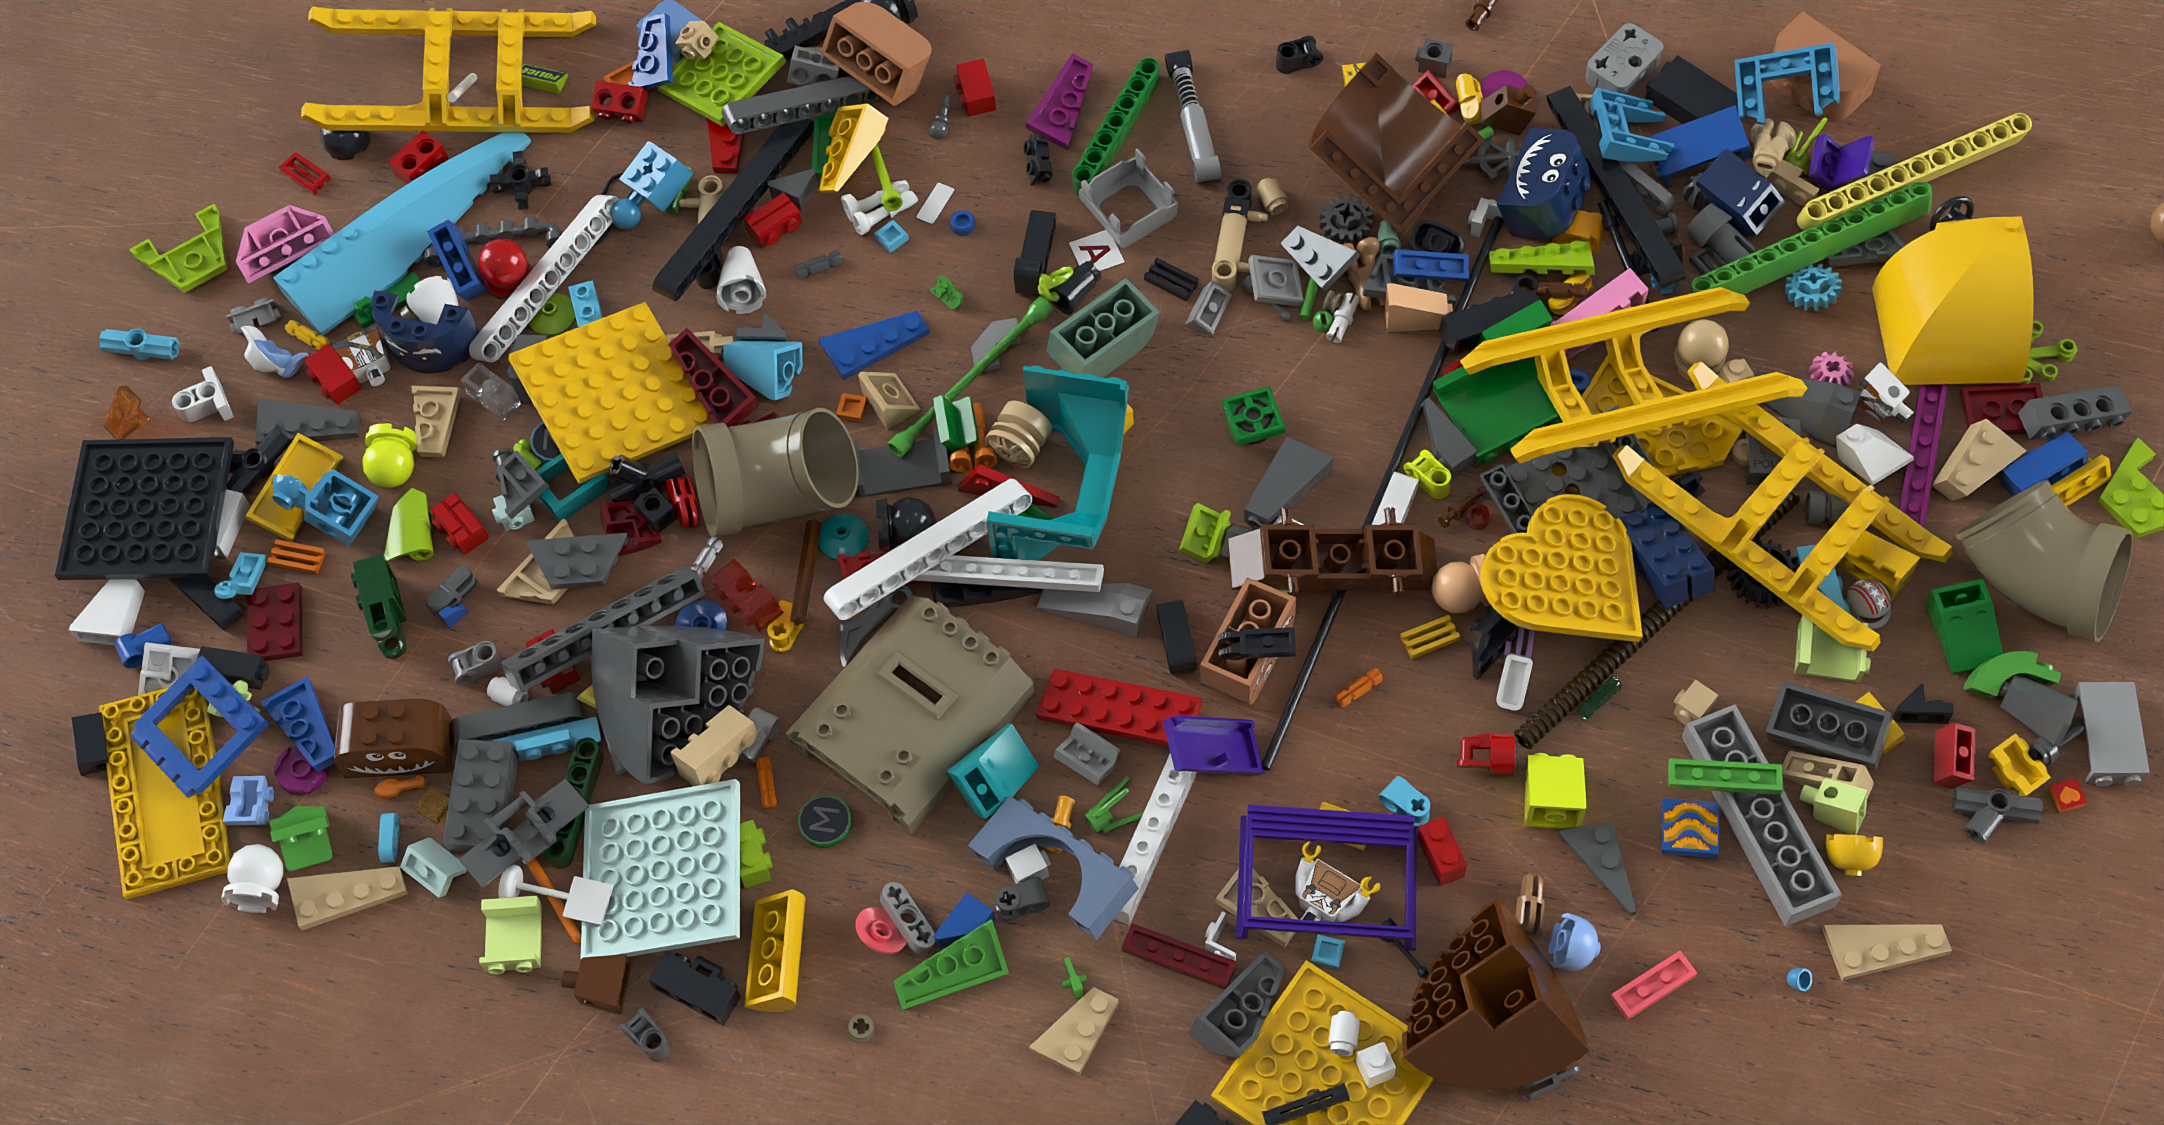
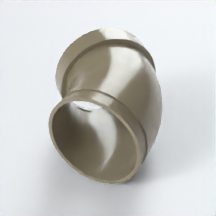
(772, 470)
(2051, 560)

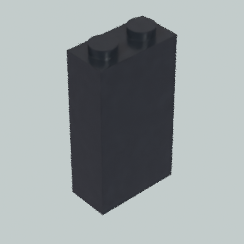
(1688, 92)

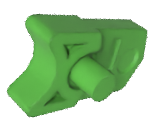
(947, 292)
(1074, 980)

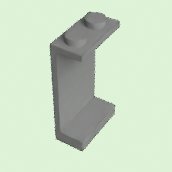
(2113, 733)

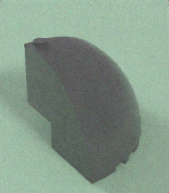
(664, 686)

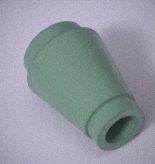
(1387, 238)

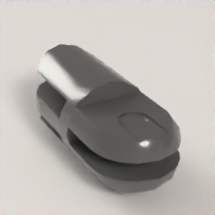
(452, 590)
(1553, 1081)

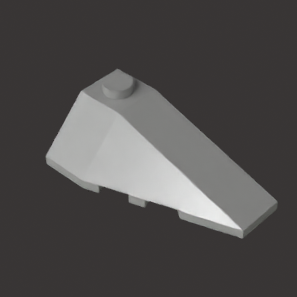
(1115, 607)

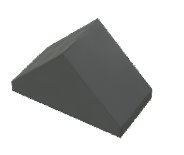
(797, 187)

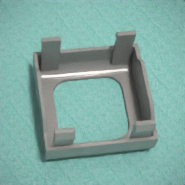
(1119, 177)

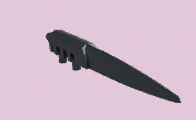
(805, 34)

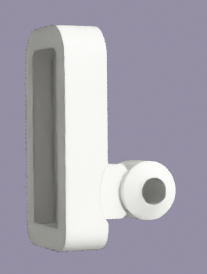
(1514, 682)

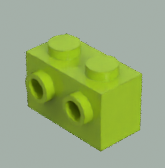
(753, 860)

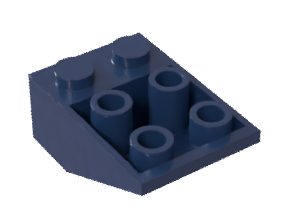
(1740, 193)

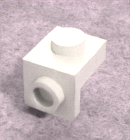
(1477, 219)

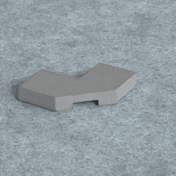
(990, 338)

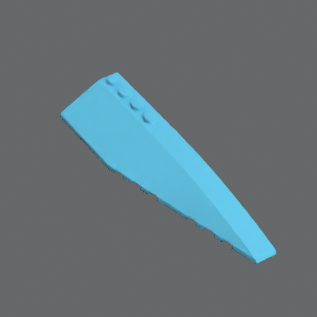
(391, 235)

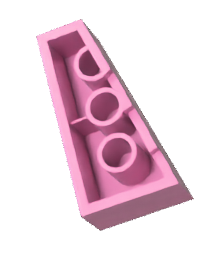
(1619, 294)

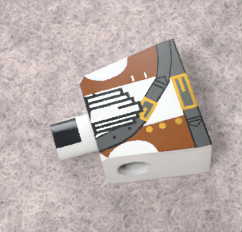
(365, 355)
(1883, 395)

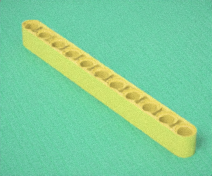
(1926, 167)

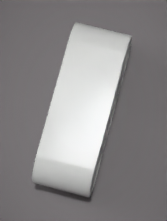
(1399, 495)

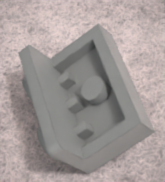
(1088, 754)

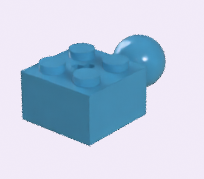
(653, 178)

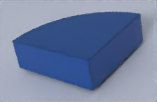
(452, 615)

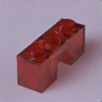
(753, 602)

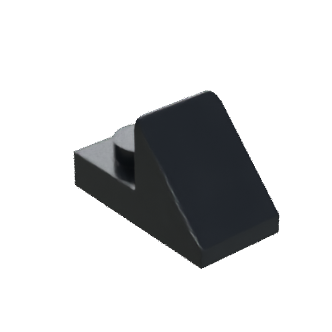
(1916, 710)

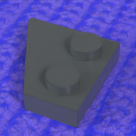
(519, 483)

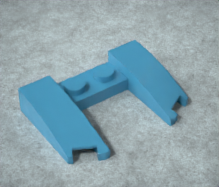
(1817, 60)
(1617, 143)

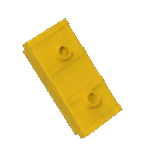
(307, 463)

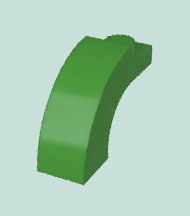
(1990, 675)

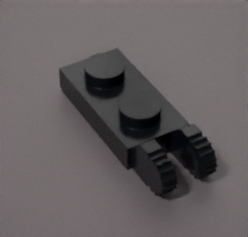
(1258, 643)

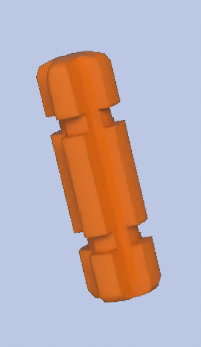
(1359, 687)
(766, 783)

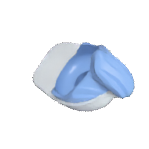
(268, 357)

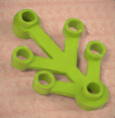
(2048, 351)

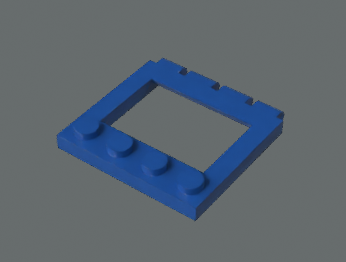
(225, 700)

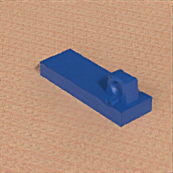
(1431, 265)

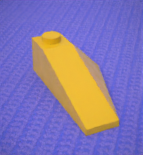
(853, 135)

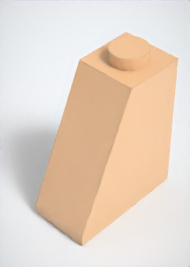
(1414, 308)

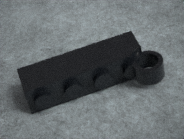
(1464, 328)

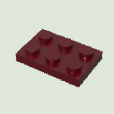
(1998, 404)
(275, 621)

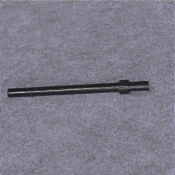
(1611, 225)

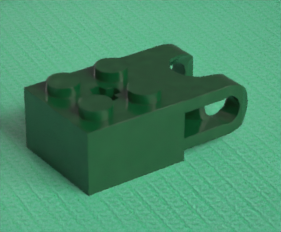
(380, 602)

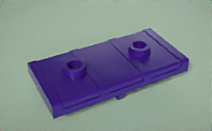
(1213, 745)

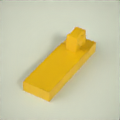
(2083, 480)

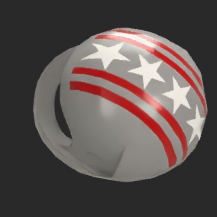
(1870, 600)

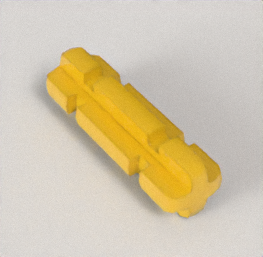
(306, 335)

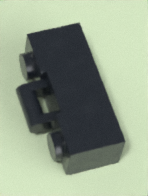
(700, 993)

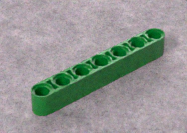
(1117, 123)

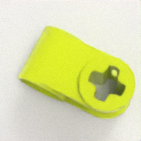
(1429, 471)

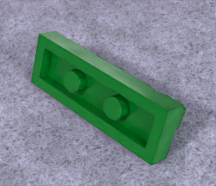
(363, 307)

